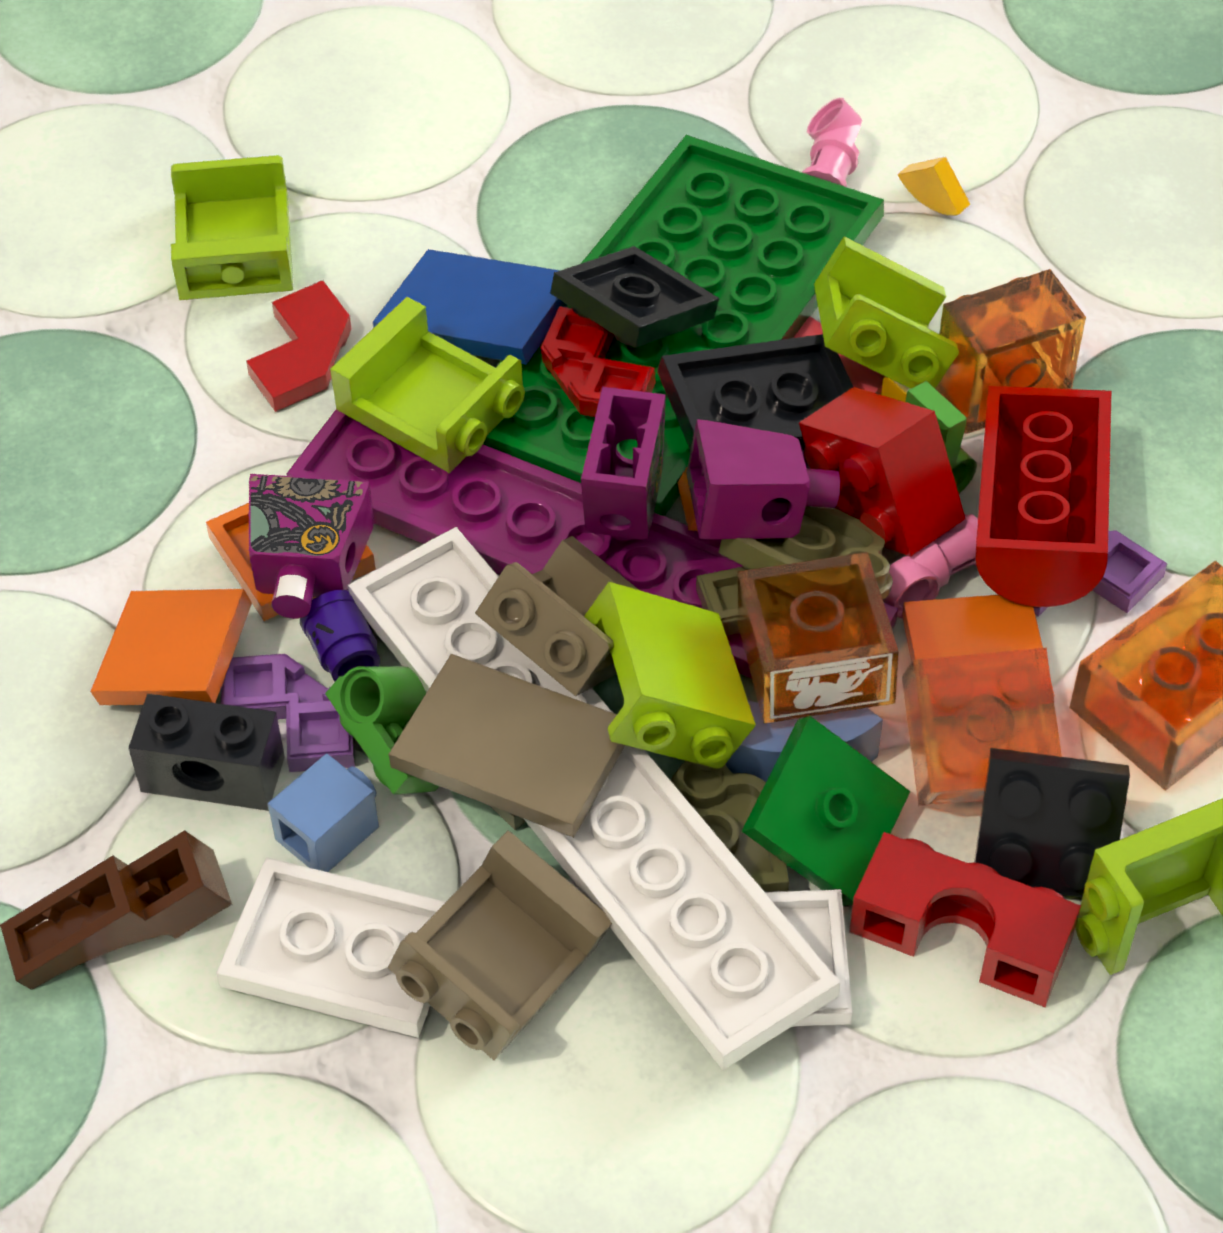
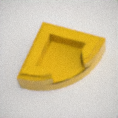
(935, 186)

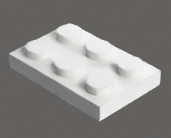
(326, 945)

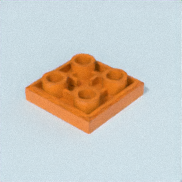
(968, 626)
(172, 645)

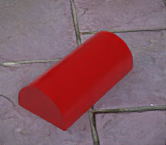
(1044, 493)

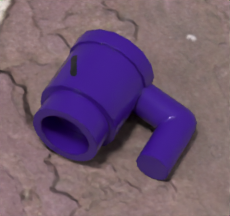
(339, 633)

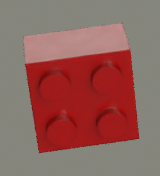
(888, 467)

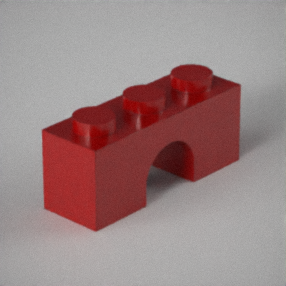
(917, 888)

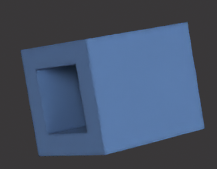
(324, 813)

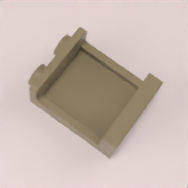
(547, 611)
(500, 946)

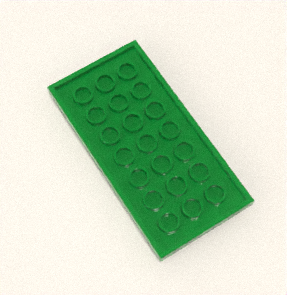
(736, 230)

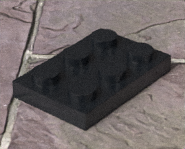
(754, 384)

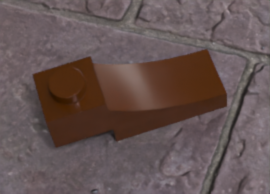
(116, 907)

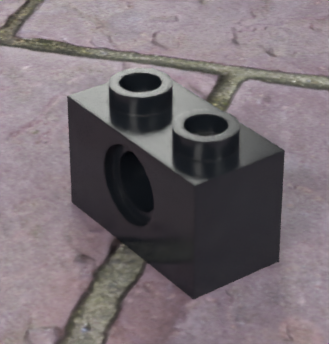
(207, 751)

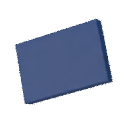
(481, 303)

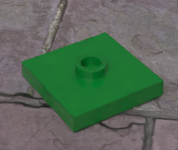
(825, 809)

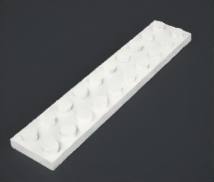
(642, 850)

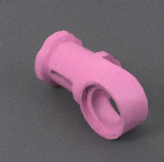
(834, 135)
(931, 567)

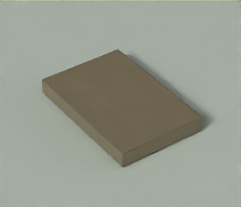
(509, 745)

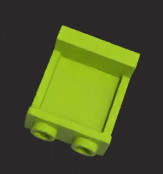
(231, 228)
(882, 316)
(424, 388)
(673, 676)
(1149, 877)

